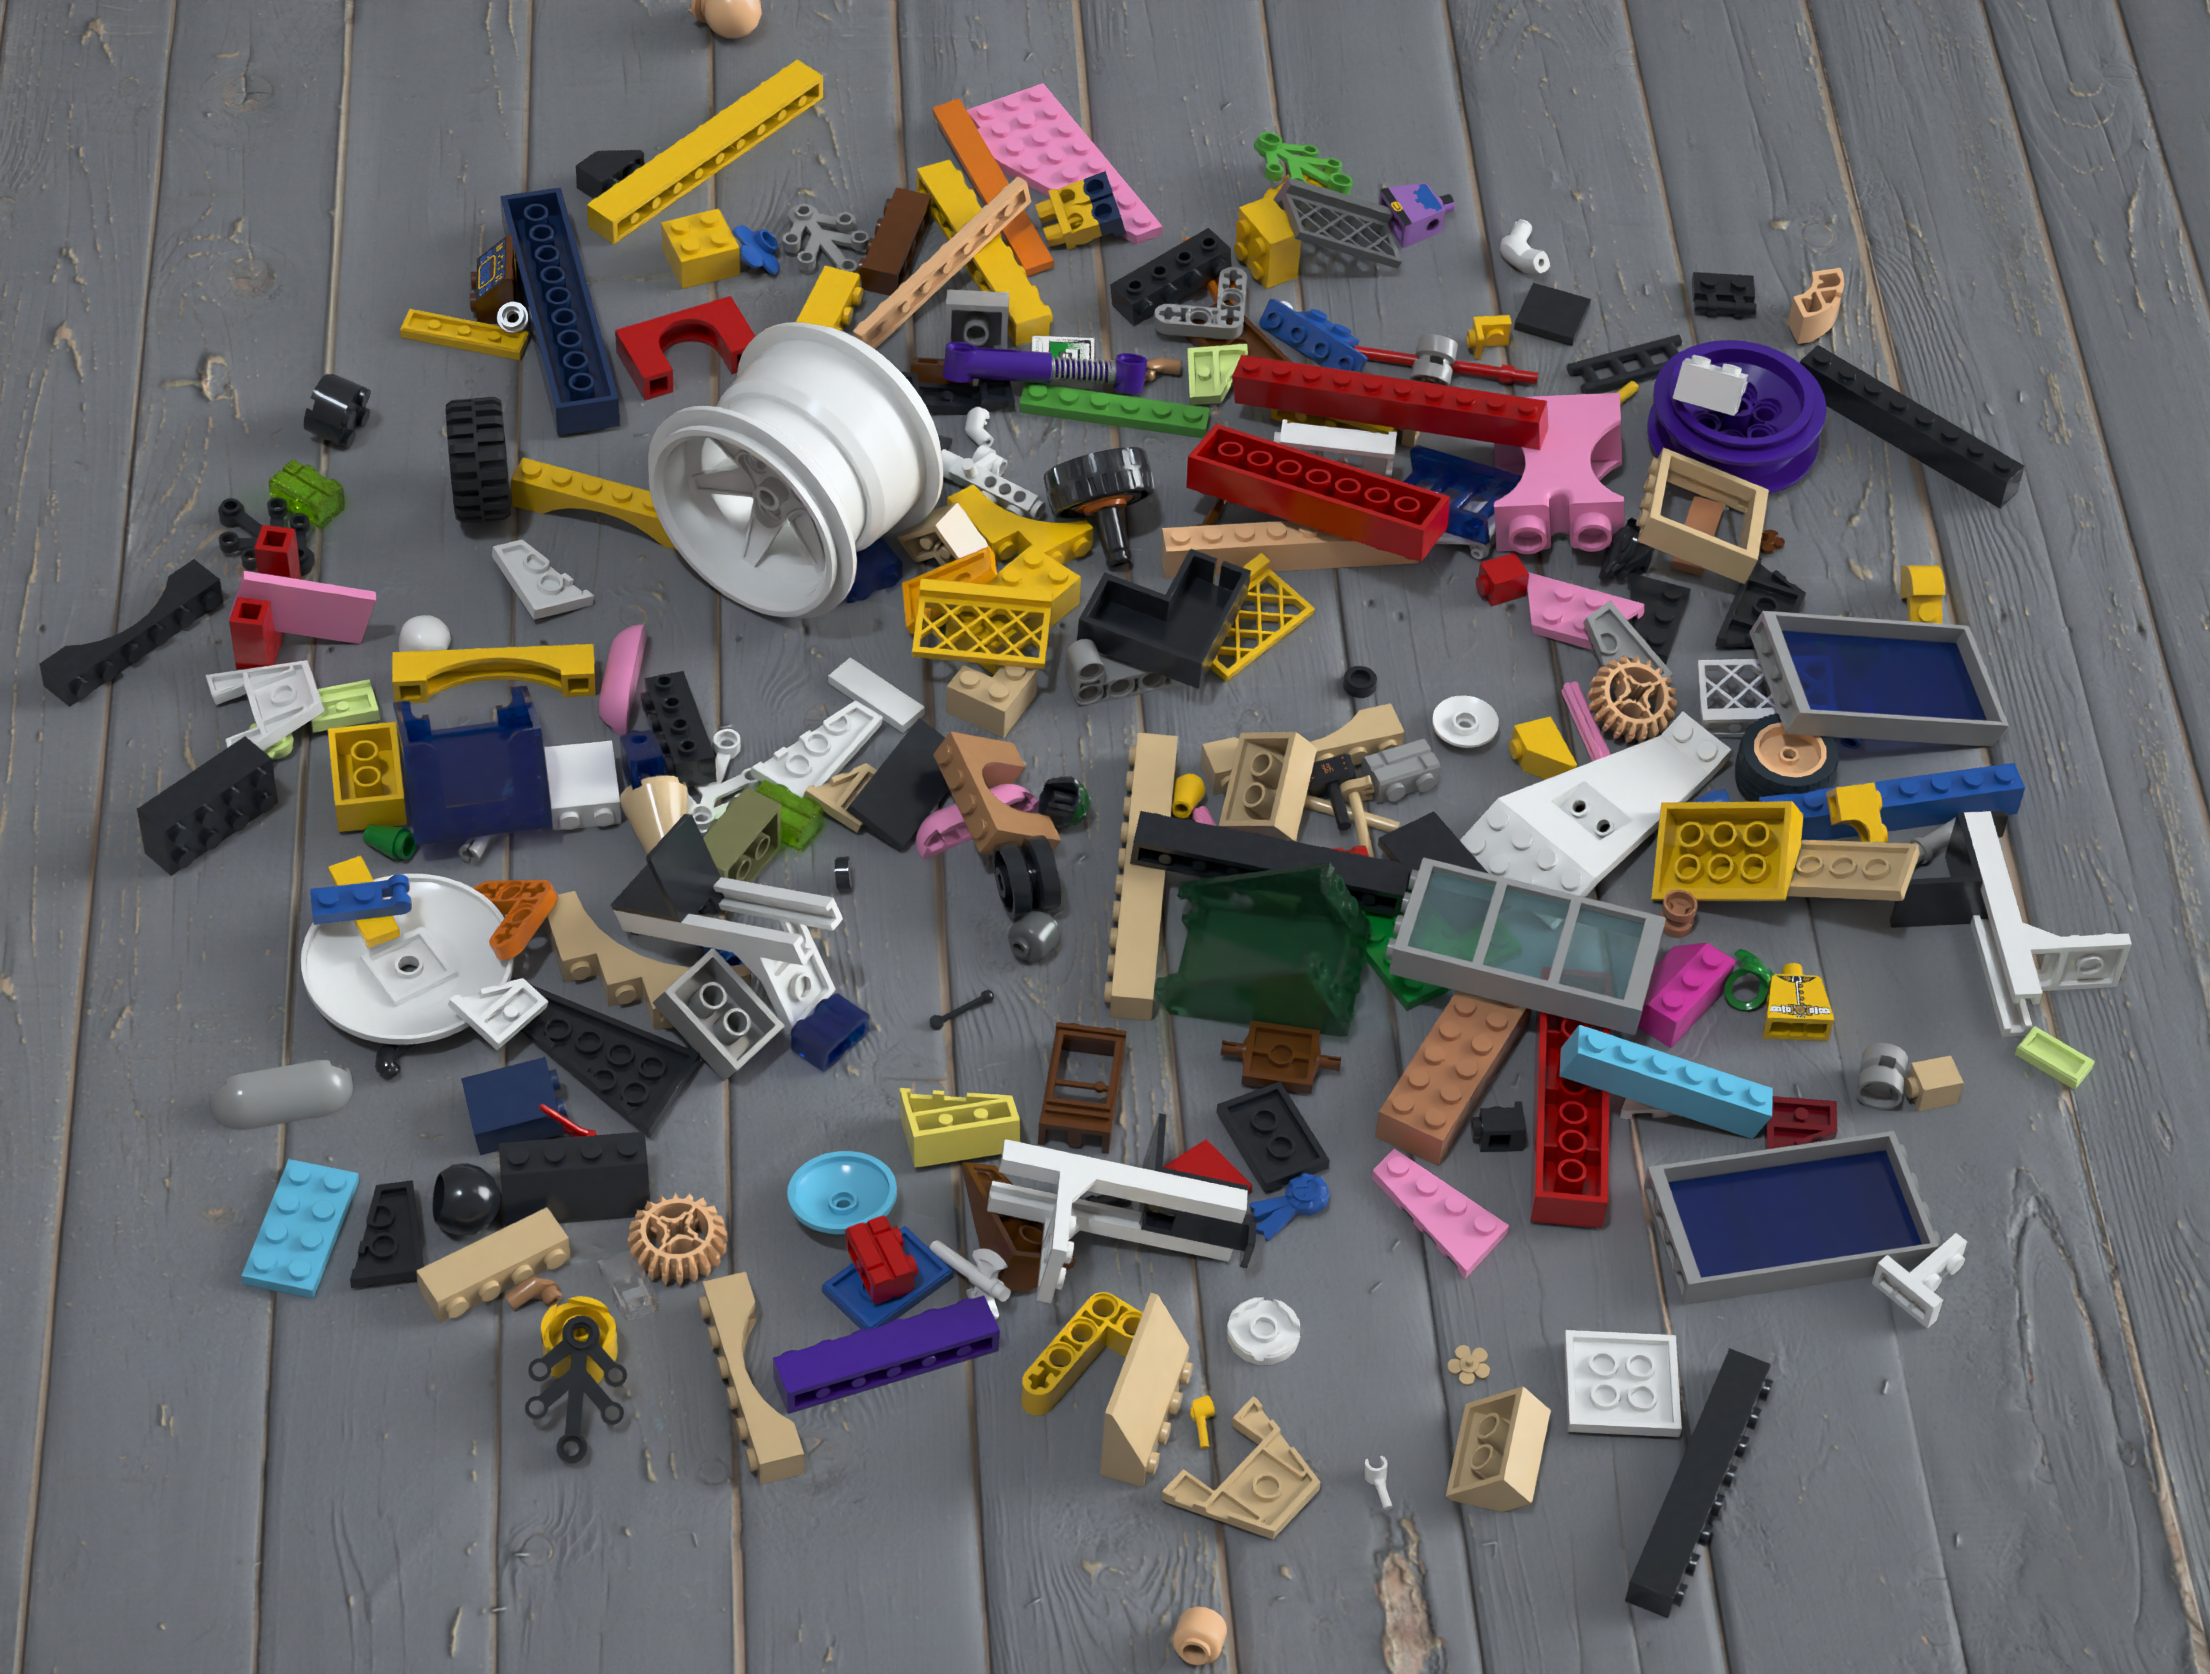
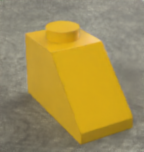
(1541, 749)

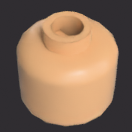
(1199, 1635)

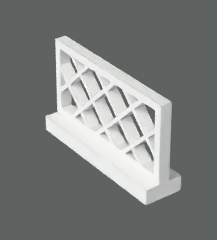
(1734, 717)

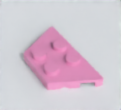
(1560, 609)

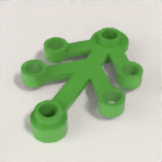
(1271, 148)

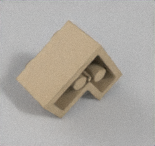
(942, 535)
(991, 701)

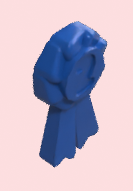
(1303, 1196)

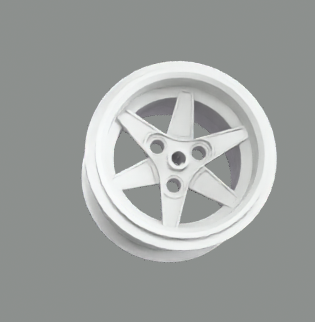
(795, 470)

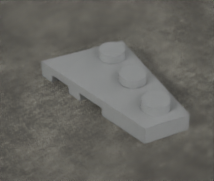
(1616, 637)

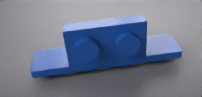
(1314, 336)

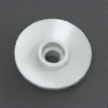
(1465, 721)

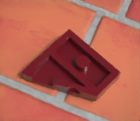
(1800, 1122)

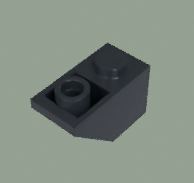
(606, 168)

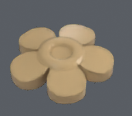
(1469, 1365)

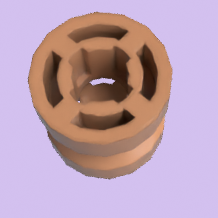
(1679, 909)

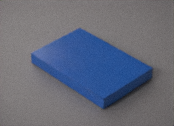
(852, 1298)

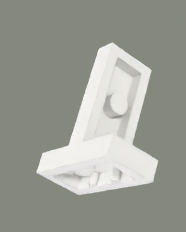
(1916, 1289)

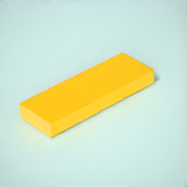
(372, 930)

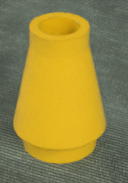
(1187, 794)

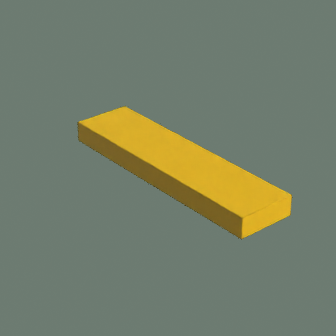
(463, 334)

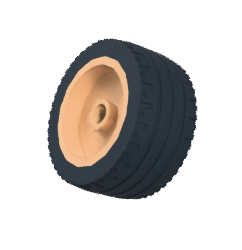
(1783, 763)

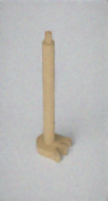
(1354, 792)

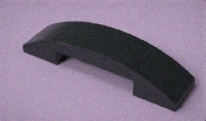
(960, 399)

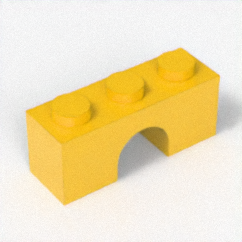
(1859, 808)

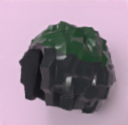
(1064, 801)

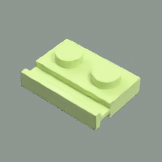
(346, 706)

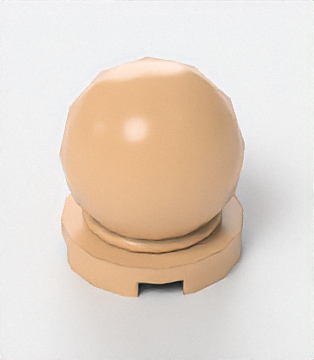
(728, 17)

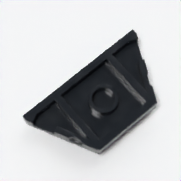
(1760, 593)

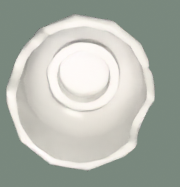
(424, 634)

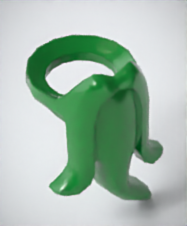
(1752, 965)

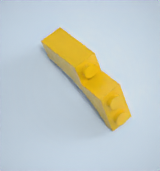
(1013, 534)

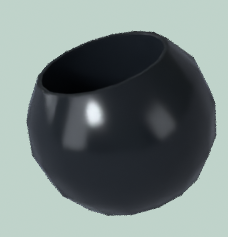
(465, 1199)

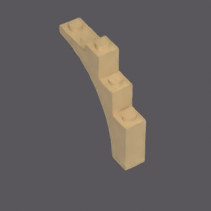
(624, 975)

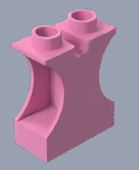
(1562, 480)

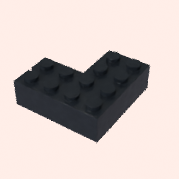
(1168, 632)

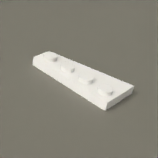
(820, 752)

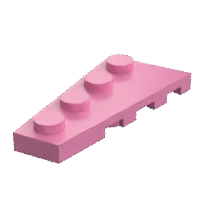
(1450, 1218)

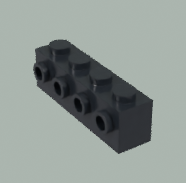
(1170, 276)
(679, 729)

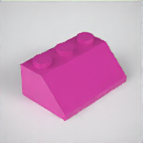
(1683, 990)

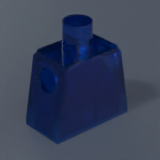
(640, 755)

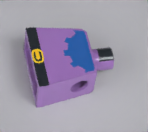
(1415, 212)

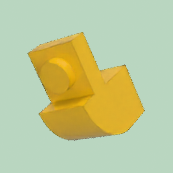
(1924, 590)

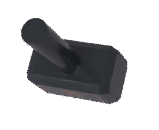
(1326, 780)

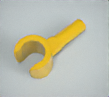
(1200, 1410)

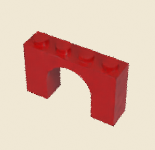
(711, 323)
(251, 620)

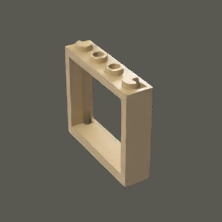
(1689, 543)

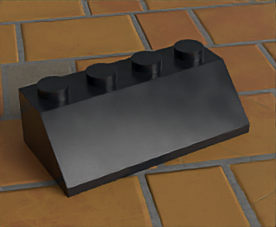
(575, 1177)

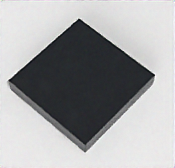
(1552, 314)

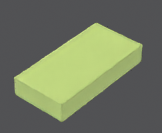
(2054, 1058)

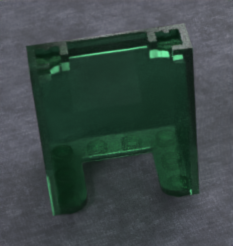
(1270, 950)

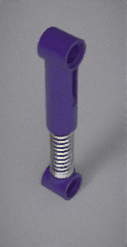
(966, 362)

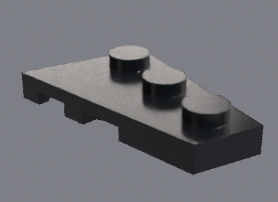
(1662, 614)
(391, 1238)

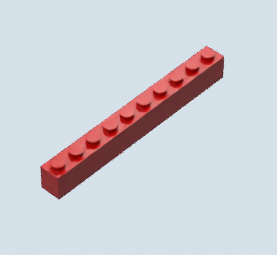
(1391, 402)

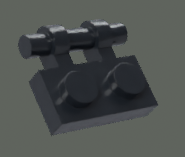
(1723, 294)

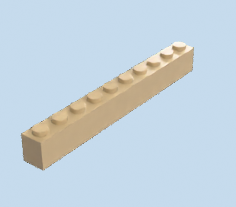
(1139, 886)

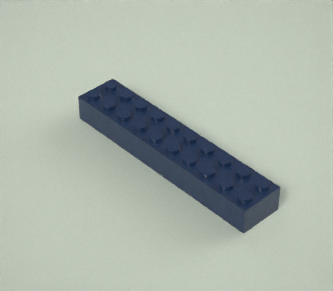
(560, 312)

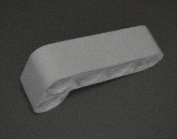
(1106, 678)

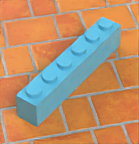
(1666, 1082)

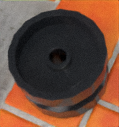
(1027, 876)

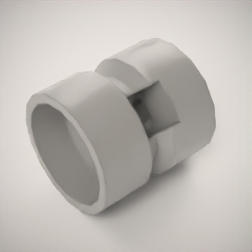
(1434, 359)
(1882, 1076)

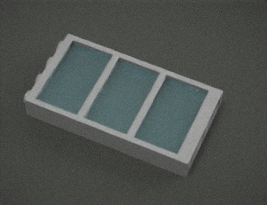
(1525, 945)

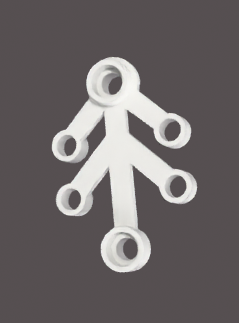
(726, 746)

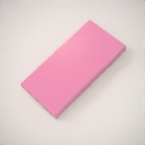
(311, 606)

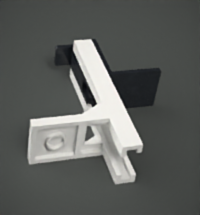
(686, 881)
(1984, 897)
(1174, 1211)

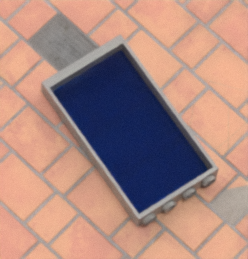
(1878, 679)
(1789, 1216)

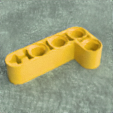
(1075, 1355)

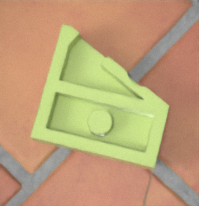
(1212, 371)

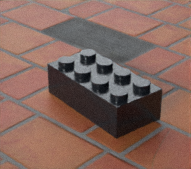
(207, 805)

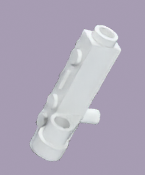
(985, 473)

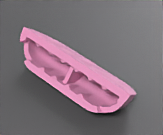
(622, 678)
(948, 829)

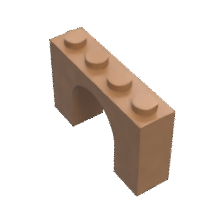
(968, 768)

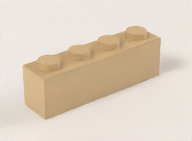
(493, 1265)

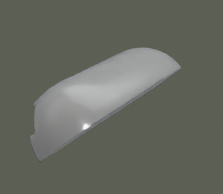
(281, 1095)

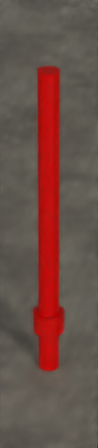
(1505, 373)

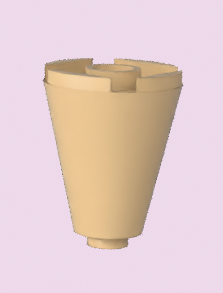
(654, 808)

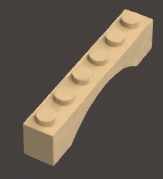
(1366, 734)
(771, 1437)

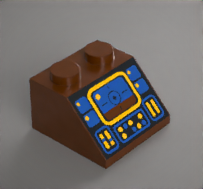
(494, 282)

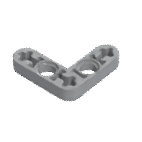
(1215, 317)

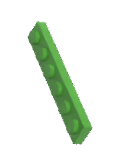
(1114, 409)

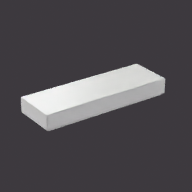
(876, 694)

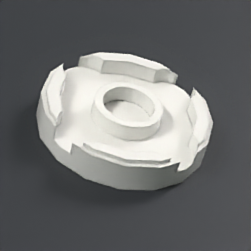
(1263, 1331)

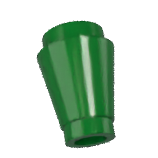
(392, 841)

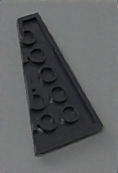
(616, 1060)

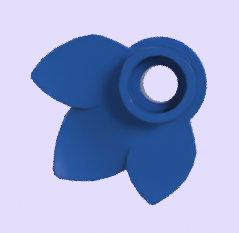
(757, 248)

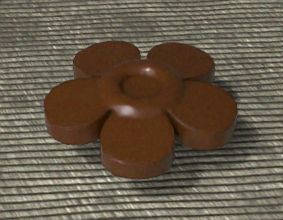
(1770, 541)

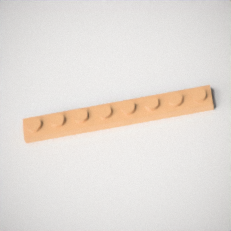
(944, 264)

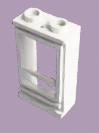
(1375, 448)

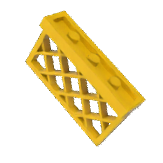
(1285, 595)
(985, 603)

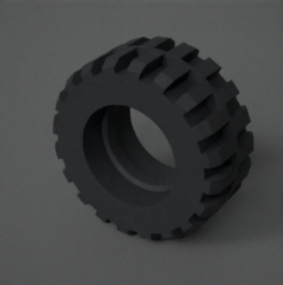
(478, 459)

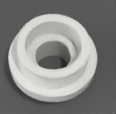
(509, 309)

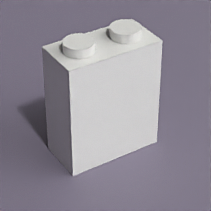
(582, 785)

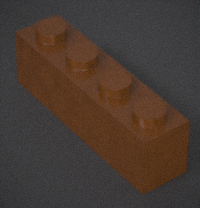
(895, 241)

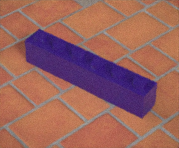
(885, 1354)

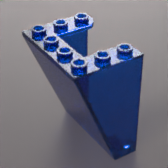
(476, 775)

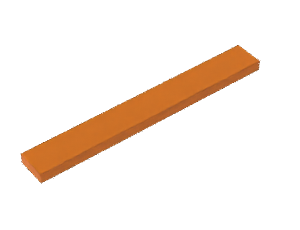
(989, 182)

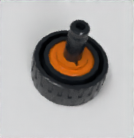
(1100, 487)

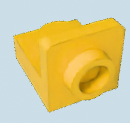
(1488, 332)

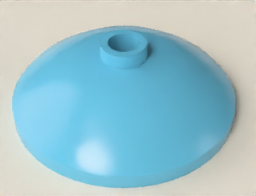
(841, 1191)

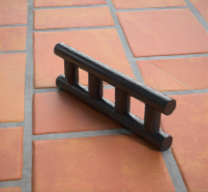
(1614, 359)

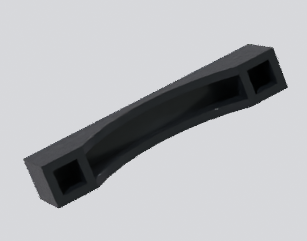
(83, 668)

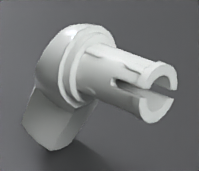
(1519, 253)

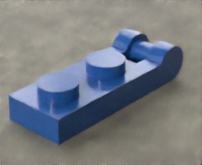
(361, 900)

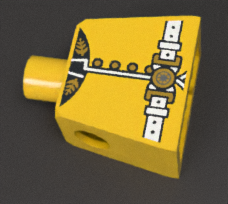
(1797, 1007)

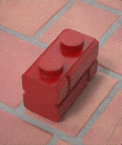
(880, 1259)

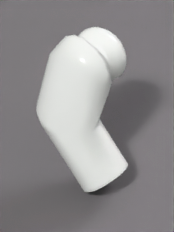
(975, 424)

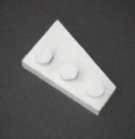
(536, 583)

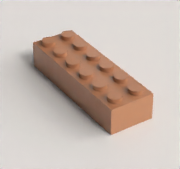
(1450, 1075)

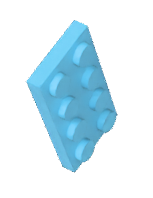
(300, 1228)

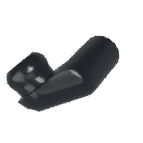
(386, 1059)

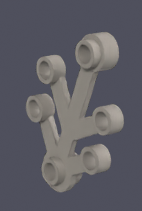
(806, 218)

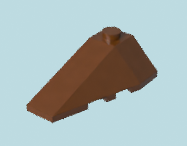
(1012, 1238)

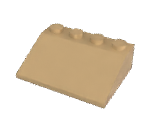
(1145, 1397)

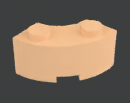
(1818, 307)

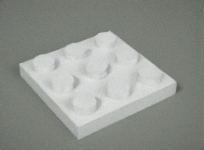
(1622, 1383)

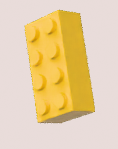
(1028, 570)

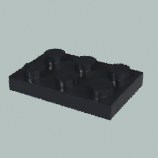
(1272, 1136)

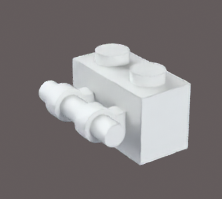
(1710, 385)

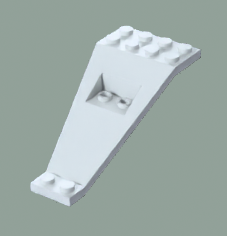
(1546, 843)

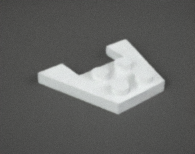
(279, 696)

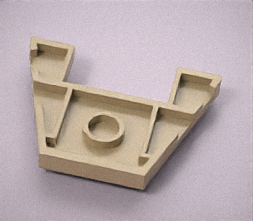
(1261, 1491)

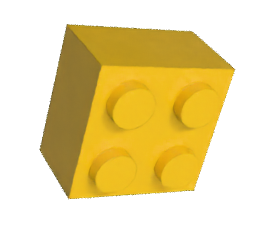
(1267, 242)
(700, 248)

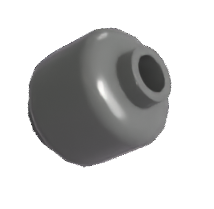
(1034, 936)

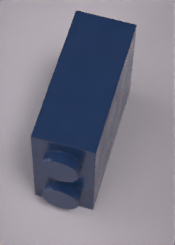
(507, 1103)

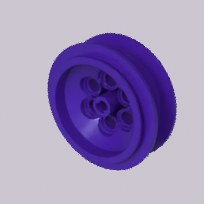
(1770, 436)

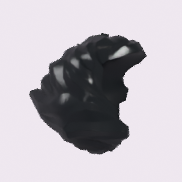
(1625, 553)

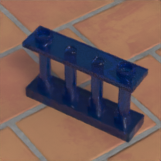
(1471, 479)

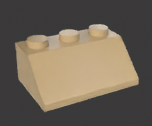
(1268, 784)
(1499, 1451)

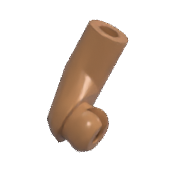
(1162, 365)
(537, 1289)

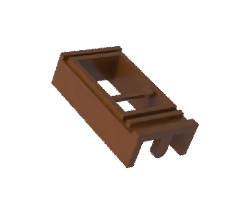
(1082, 1116)

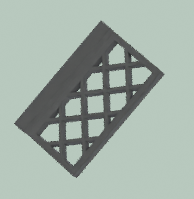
(1350, 214)

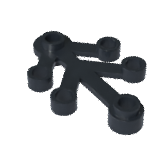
(233, 515)
(576, 1382)

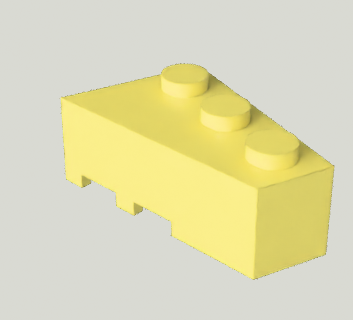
(956, 1128)

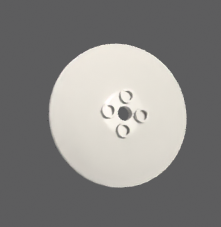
(441, 935)

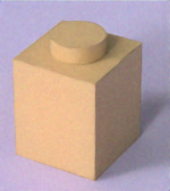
(1933, 1083)

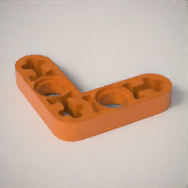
(526, 908)

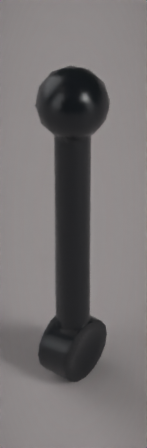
(937, 1021)

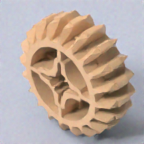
(1629, 716)
(681, 1251)

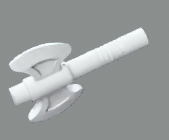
(982, 1276)

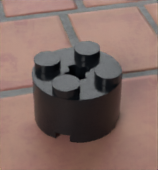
(337, 410)

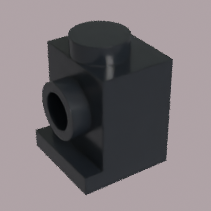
(1500, 1128)

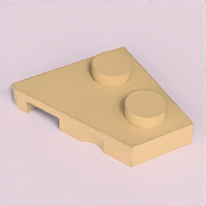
(840, 793)

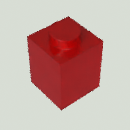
(1502, 579)

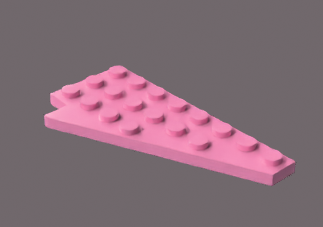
(1048, 149)

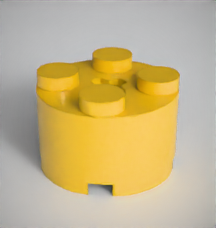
(556, 1318)

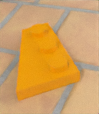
(973, 568)

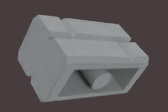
(1401, 770)

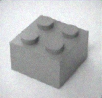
(977, 318)

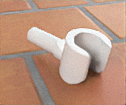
(1377, 1477)

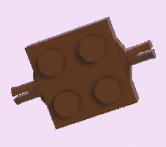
(1280, 1054)

